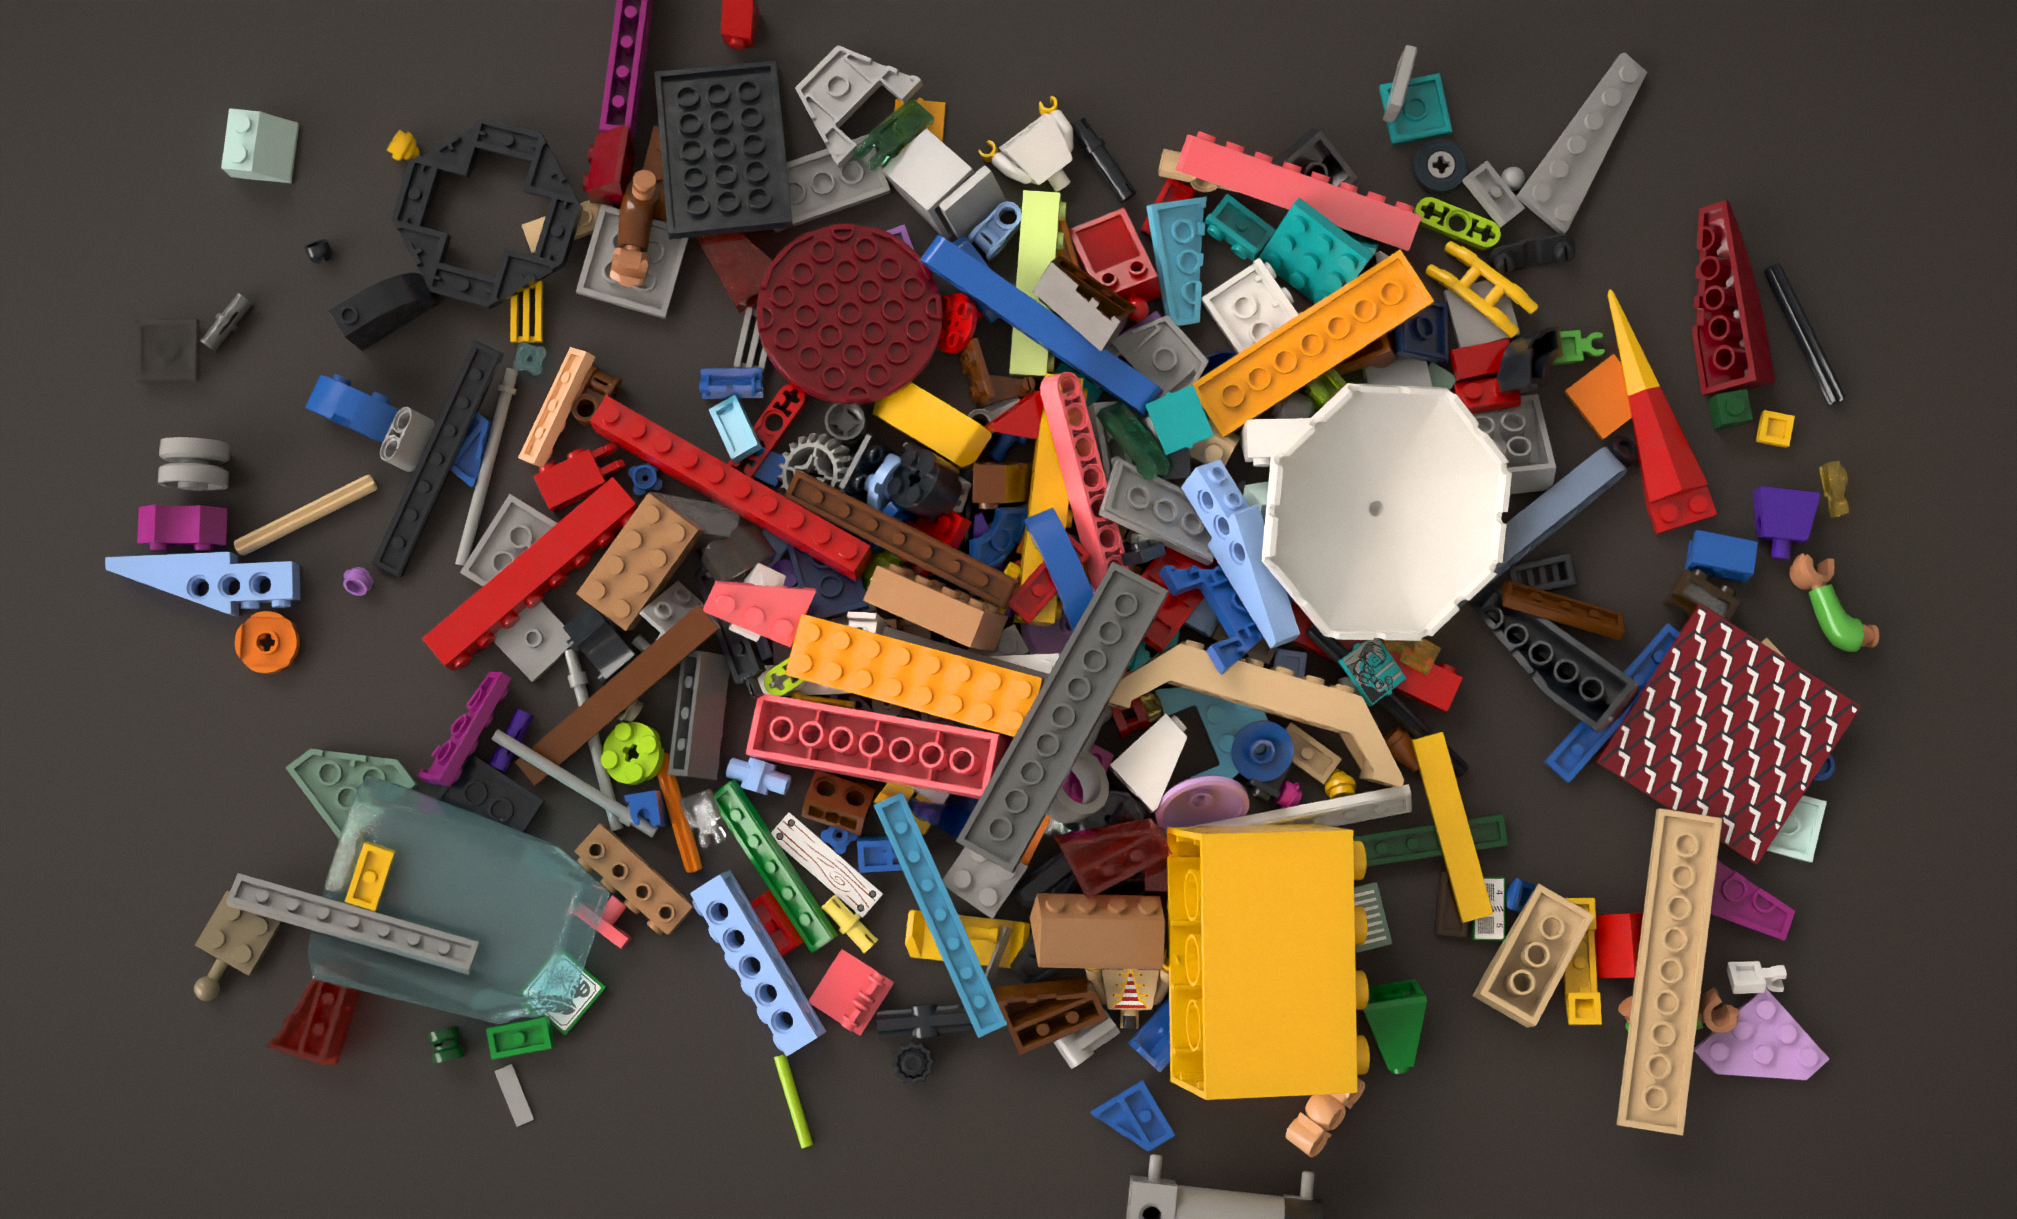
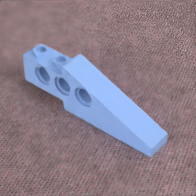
(1238, 547)
(185, 572)

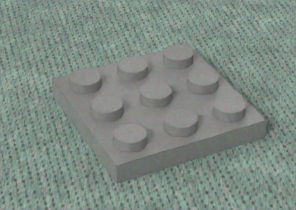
(662, 270)

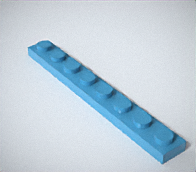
(940, 914)

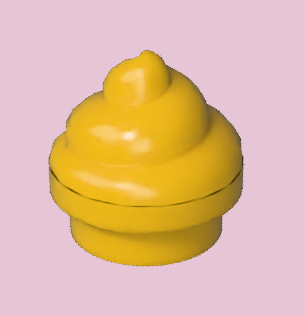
(403, 146)
(1340, 785)

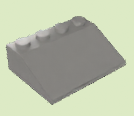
(1524, 442)

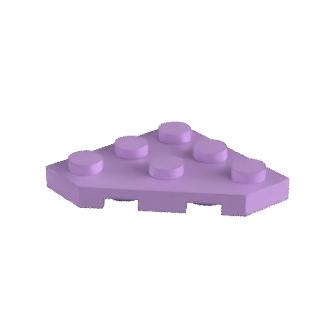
(1763, 1044)

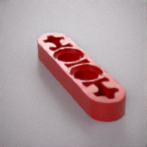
(773, 438)

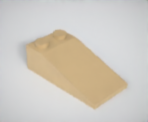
(1533, 957)

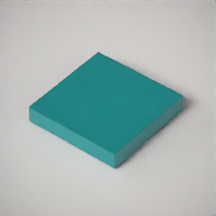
(1422, 113)

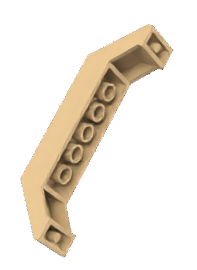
(1272, 692)

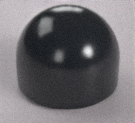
(1614, 448)

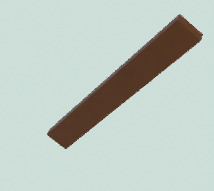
(901, 539)
(622, 691)

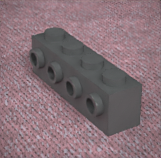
(699, 716)

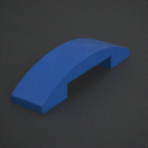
(1061, 563)

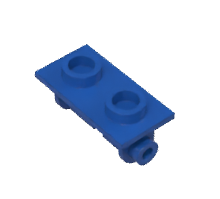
(726, 382)

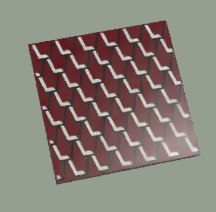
(1728, 732)

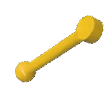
(798, 695)

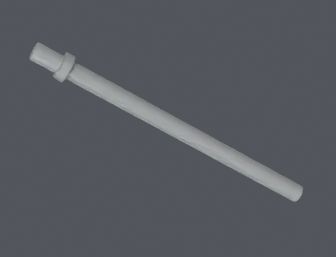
(506, 391)

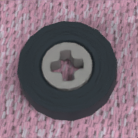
(1429, 177)

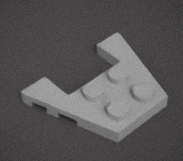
(840, 87)
(1161, 354)

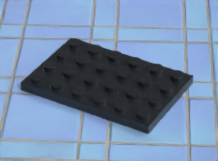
(723, 149)

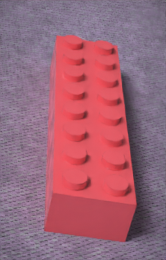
(874, 746)

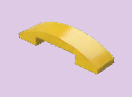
(1580, 976)

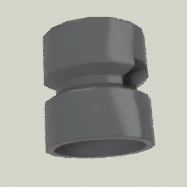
(846, 423)

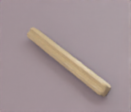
(305, 515)

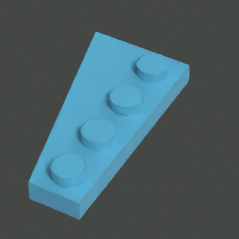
(1177, 246)

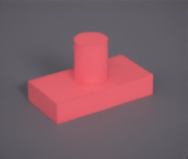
(612, 911)

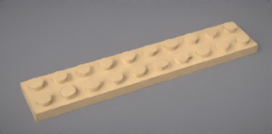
(1669, 972)

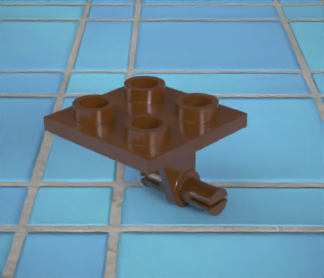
(989, 388)

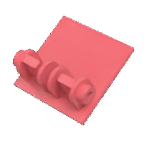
(851, 992)

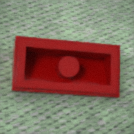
(776, 923)

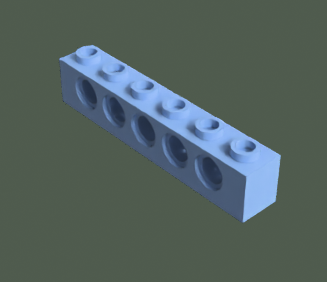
(773, 969)

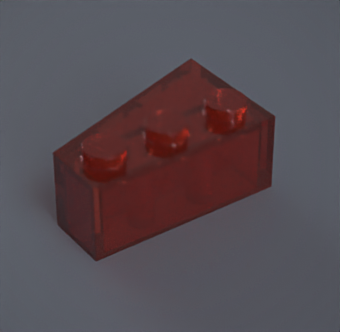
(738, 266)
(1111, 853)
(318, 1023)

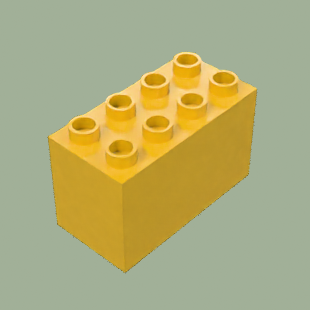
(1265, 960)

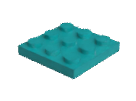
(1314, 253)

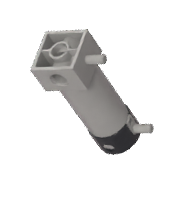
(1206, 1203)

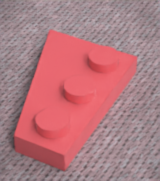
(760, 609)

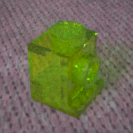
(1322, 390)

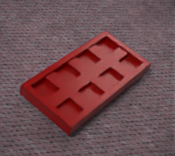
(1175, 608)

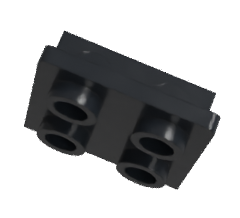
(867, 459)

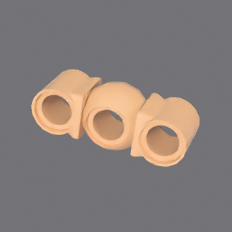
(1322, 1115)

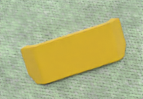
(934, 424)
(981, 932)

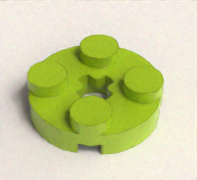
(616, 753)

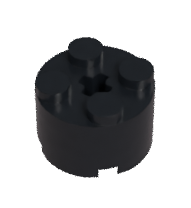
(925, 484)

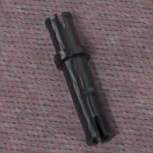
(1098, 154)

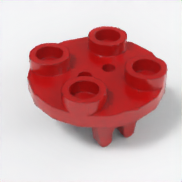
(957, 323)

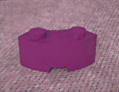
(182, 527)

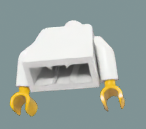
(1037, 150)

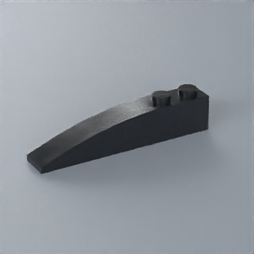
(1558, 662)

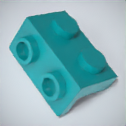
(1239, 228)

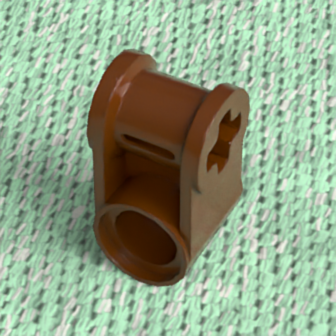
(593, 391)

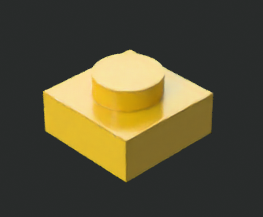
(1775, 428)

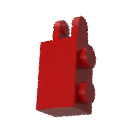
(575, 477)

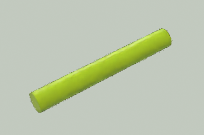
(793, 1101)

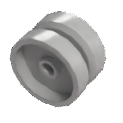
(193, 463)

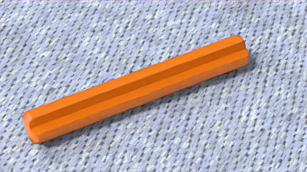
(680, 825)

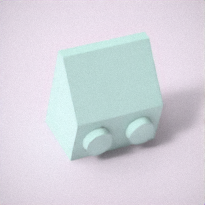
(259, 146)

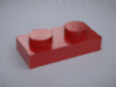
(1485, 396)

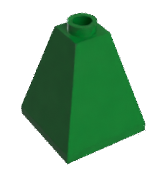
(1396, 1020)

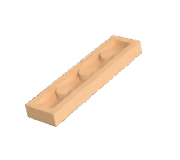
(556, 407)

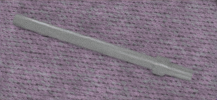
(578, 681)
(573, 782)

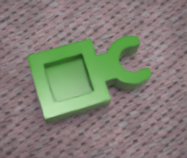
(1574, 347)

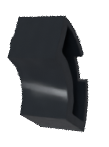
(1529, 360)
(599, 642)

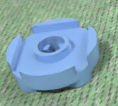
(877, 483)

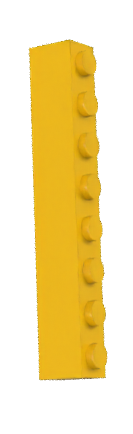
(1045, 492)

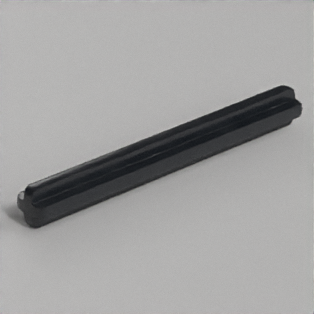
(1804, 334)

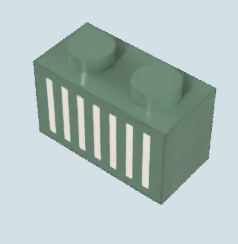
(1378, 931)

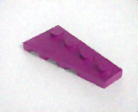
(465, 731)
(1748, 905)

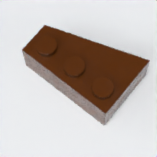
(1000, 483)
(1048, 1010)

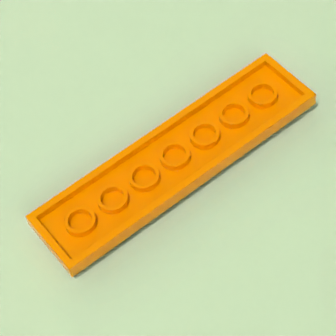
(1312, 343)
(912, 675)

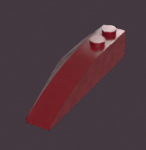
(1730, 322)

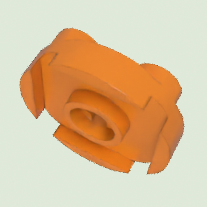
(255, 629)

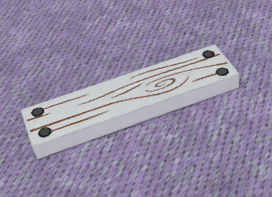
(826, 865)

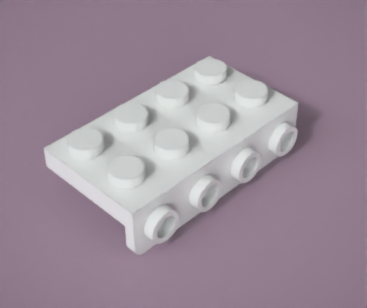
(1250, 305)

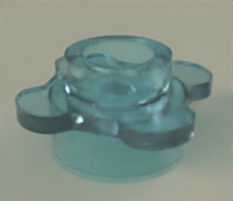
(526, 350)

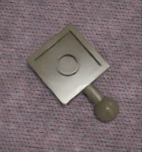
(235, 940)

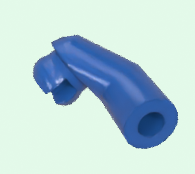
(1003, 445)

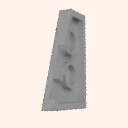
(507, 537)

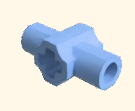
(758, 776)

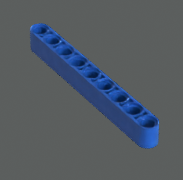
(1040, 325)

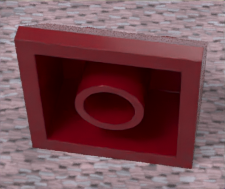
(611, 166)

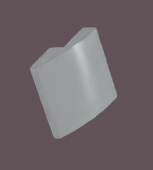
(1401, 372)

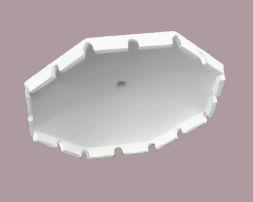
(1386, 512)

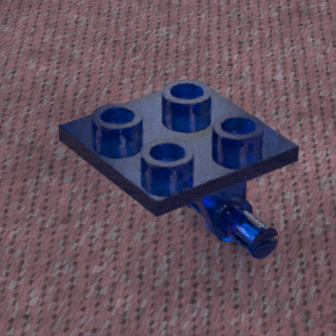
(948, 816)

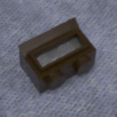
(1694, 589)

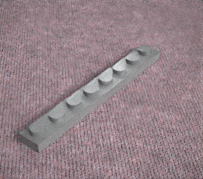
(353, 923)

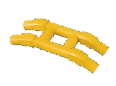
(1486, 305)

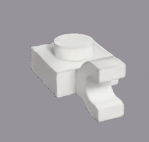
(1751, 978)

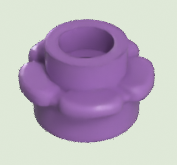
(357, 581)

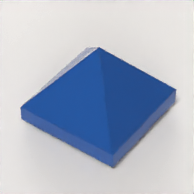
(1518, 894)

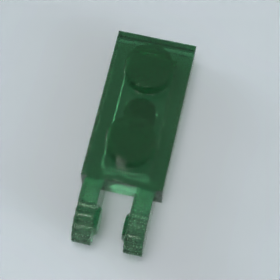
(894, 133)
(1134, 440)

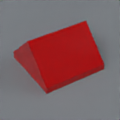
(1617, 944)

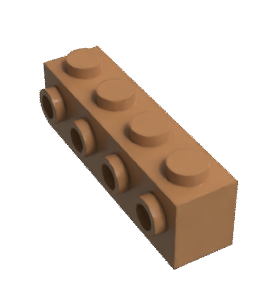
(634, 879)

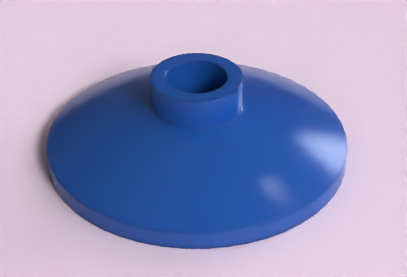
(1269, 763)

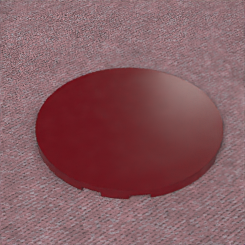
(849, 314)

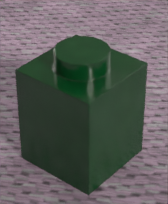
(1730, 409)

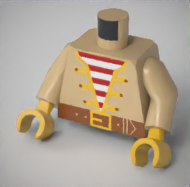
(1131, 990)

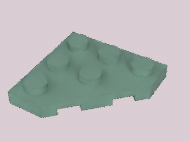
(334, 778)

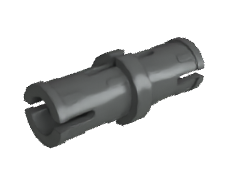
(226, 322)

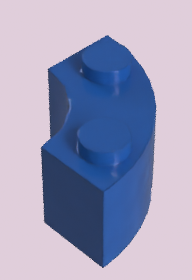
(351, 407)

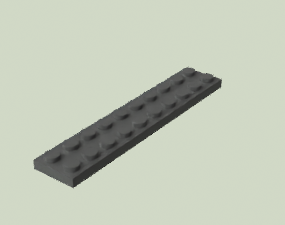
(1062, 717)

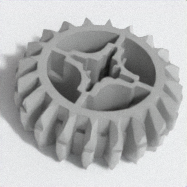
(819, 451)

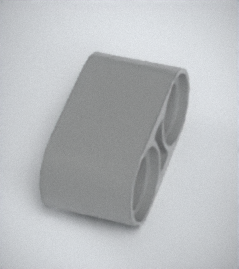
(406, 439)

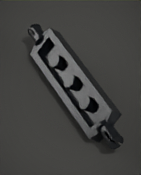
(739, 651)

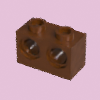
(836, 807)

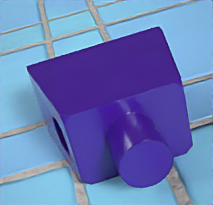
(1783, 517)

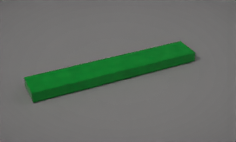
(774, 866)

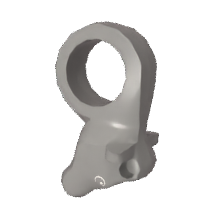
(1092, 779)

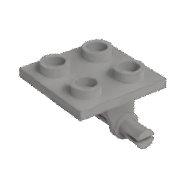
(667, 611)

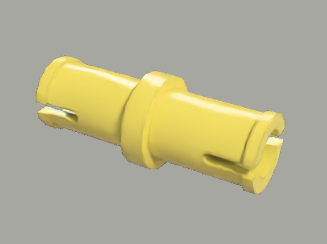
(849, 923)

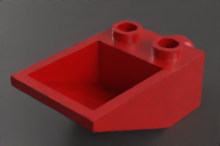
(1117, 259)

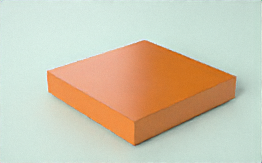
(1602, 397)

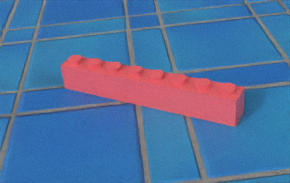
(1285, 184)

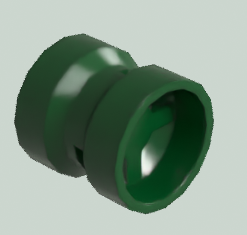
(449, 1051)

